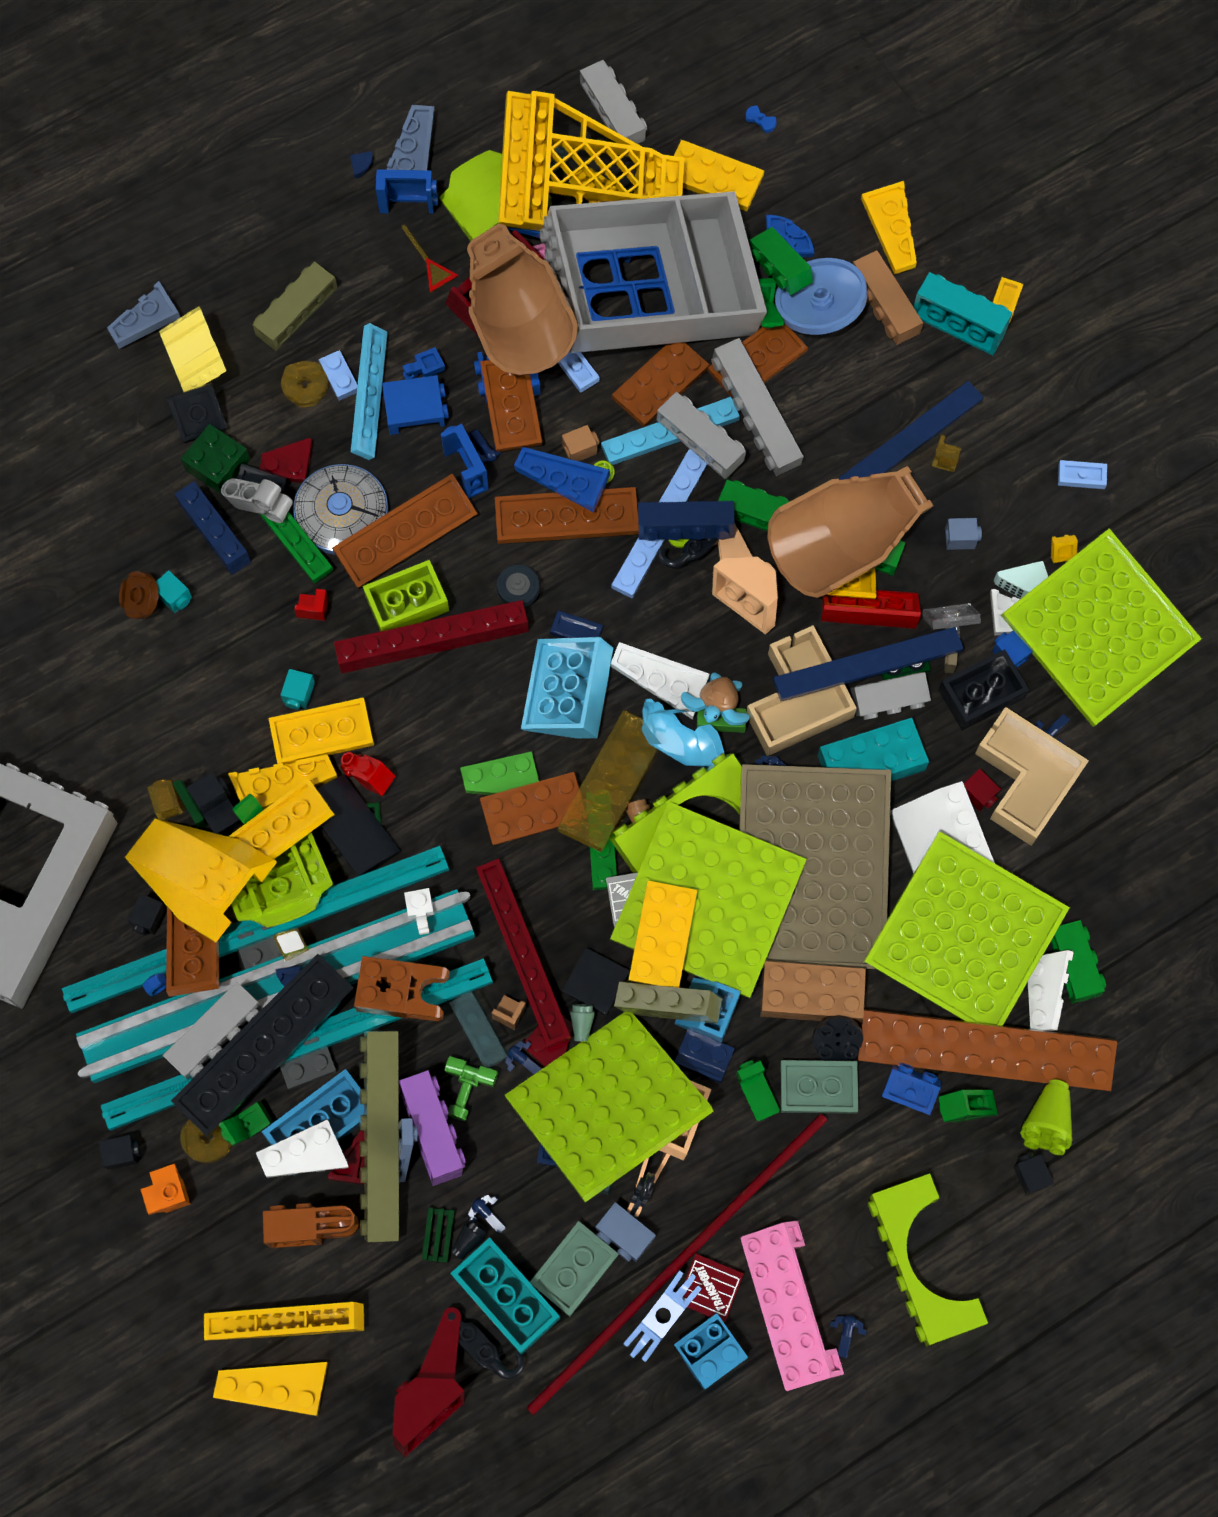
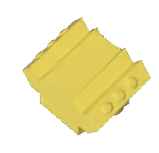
(192, 350)

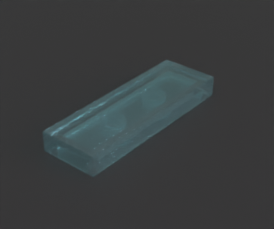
(478, 1030)

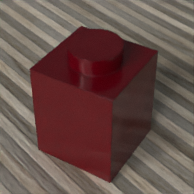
(981, 791)

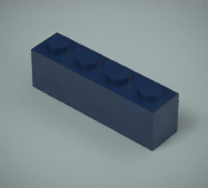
(686, 520)
(212, 528)

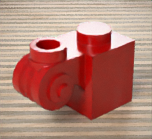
(367, 771)

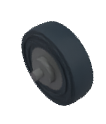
(518, 584)

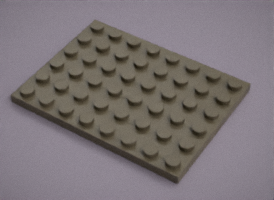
(843, 831)

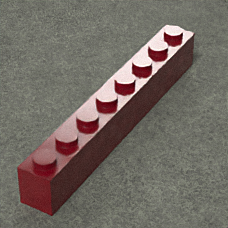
(431, 636)

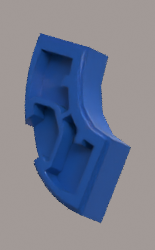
(792, 234)

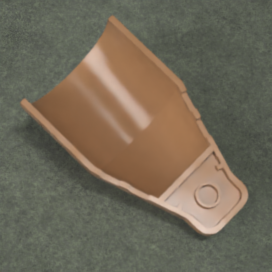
(517, 304)

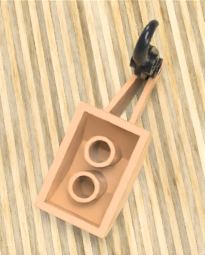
(738, 578)
(676, 1148)

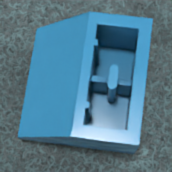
(729, 1002)
(710, 1351)

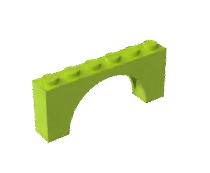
(718, 781)
(935, 1315)

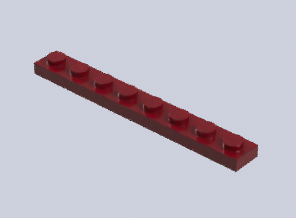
(523, 953)

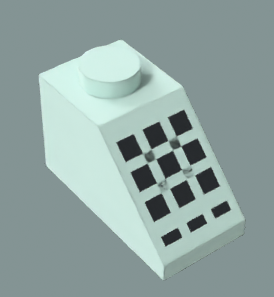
(1022, 578)

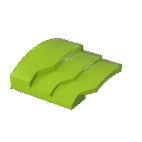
(476, 193)
(288, 889)

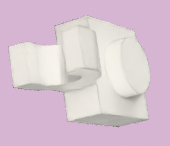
(419, 907)

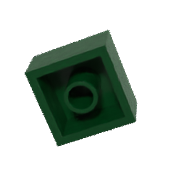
(214, 458)

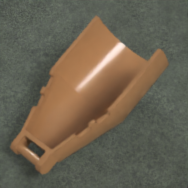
(843, 529)

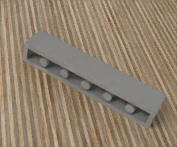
(757, 407)

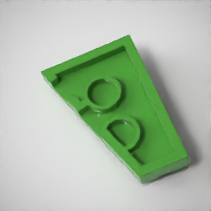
(500, 774)

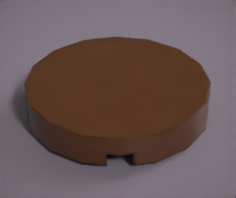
(138, 595)

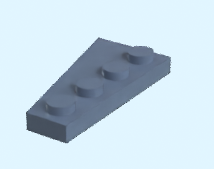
(414, 144)

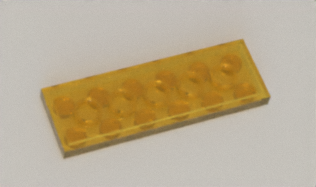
(609, 784)

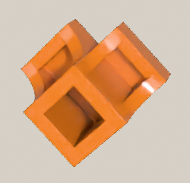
(166, 1192)

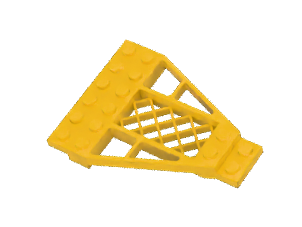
(529, 153)

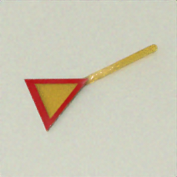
(437, 274)

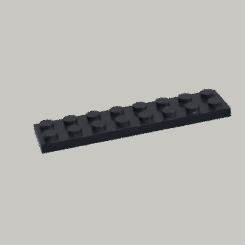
(262, 1045)

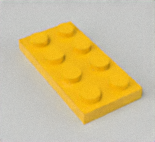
(715, 173)
(321, 731)
(285, 820)
(662, 935)

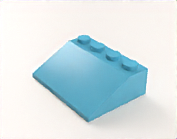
(567, 687)

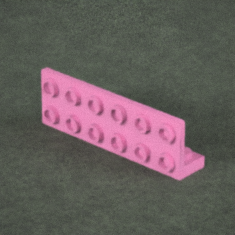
(788, 1306)

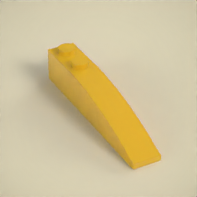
(284, 1321)

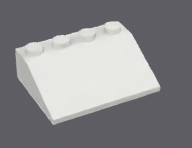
(942, 811)

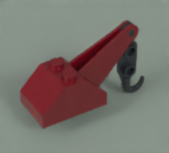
(435, 1394)

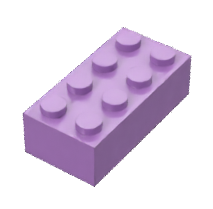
(434, 1135)

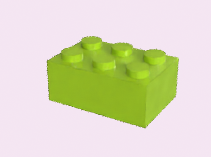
(406, 597)

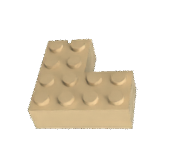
(794, 720)
(1041, 773)

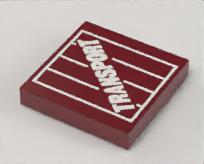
(718, 1287)

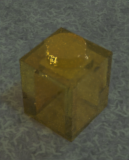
(164, 799)

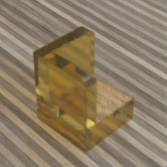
(946, 455)

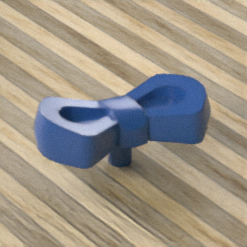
(753, 115)

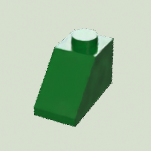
(967, 1105)

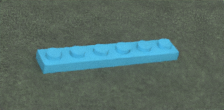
(369, 391)
(657, 436)

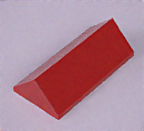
(888, 609)

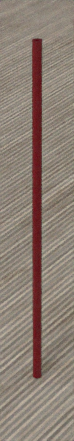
(676, 1264)

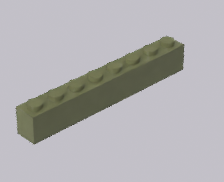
(380, 1137)

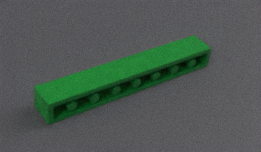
(757, 507)

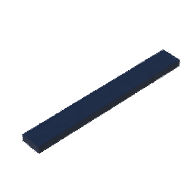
(918, 433)
(867, 664)

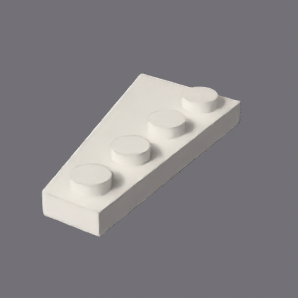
(659, 675)

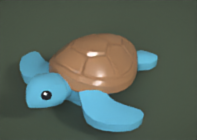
(718, 698)

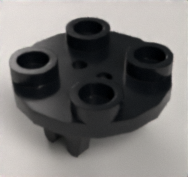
(849, 1039)

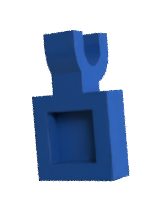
(426, 363)

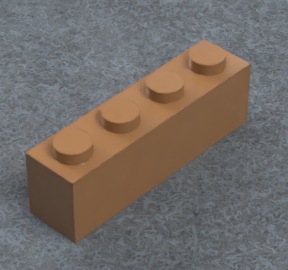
(888, 299)

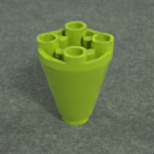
(1050, 1120)

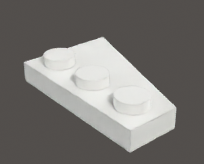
(1046, 990)
(304, 1152)

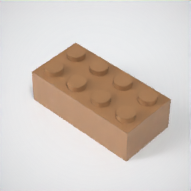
(812, 991)

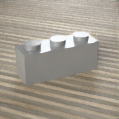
(891, 695)

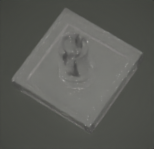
(951, 616)

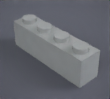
(611, 101)
(701, 434)
(212, 1031)

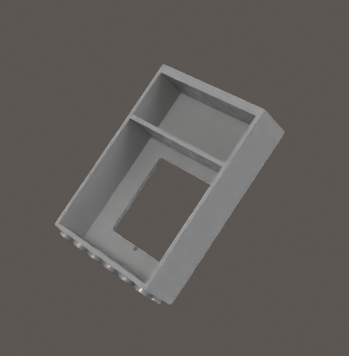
(33, 930)

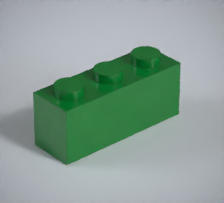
(781, 261)
(1083, 979)

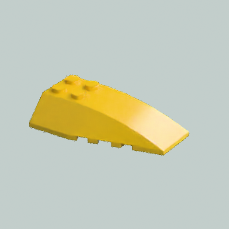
(196, 872)

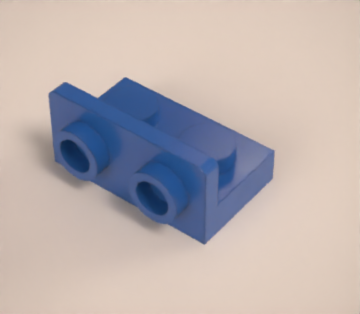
(912, 1088)

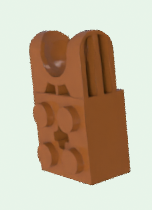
(406, 985)
(307, 1225)

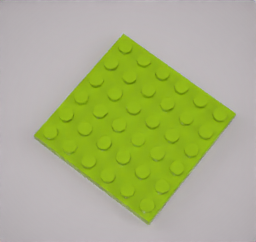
(1101, 627)
(739, 895)
(966, 933)
(608, 1104)

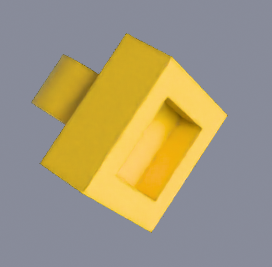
(1063, 548)

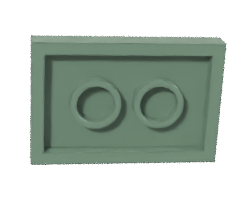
(819, 1086)
(574, 1268)

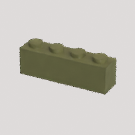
(294, 306)
(668, 1002)

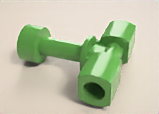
(469, 1077)

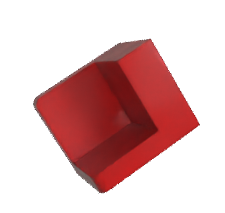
(312, 605)

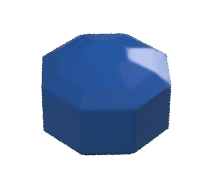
(155, 984)

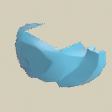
(679, 742)

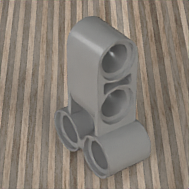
(258, 498)

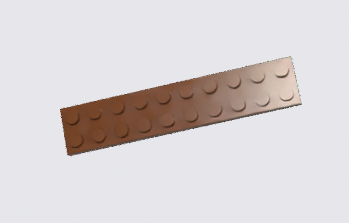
(987, 1049)

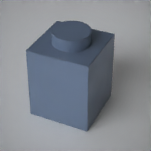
(962, 533)

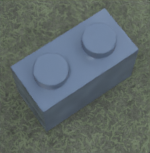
(625, 1233)

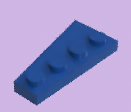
(567, 477)

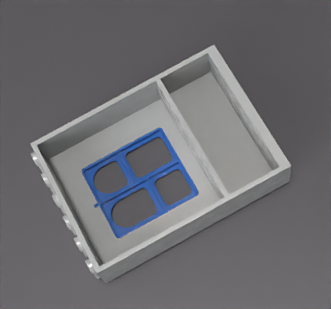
(699, 261)

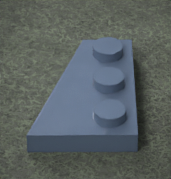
(147, 316)
(407, 1137)

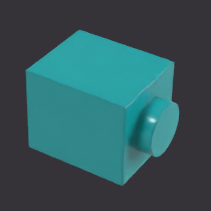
(173, 592)
(297, 689)

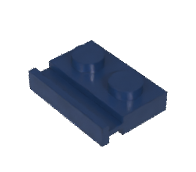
(704, 1056)

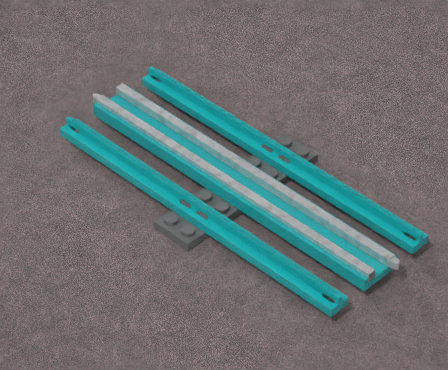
(156, 1028)

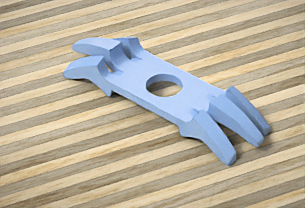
(650, 1325)

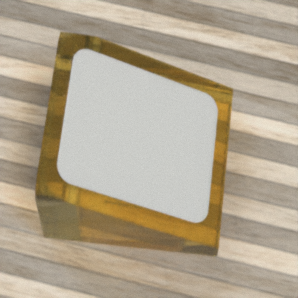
(290, 944)

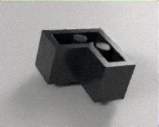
(213, 801)

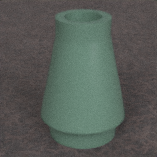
(582, 1019)

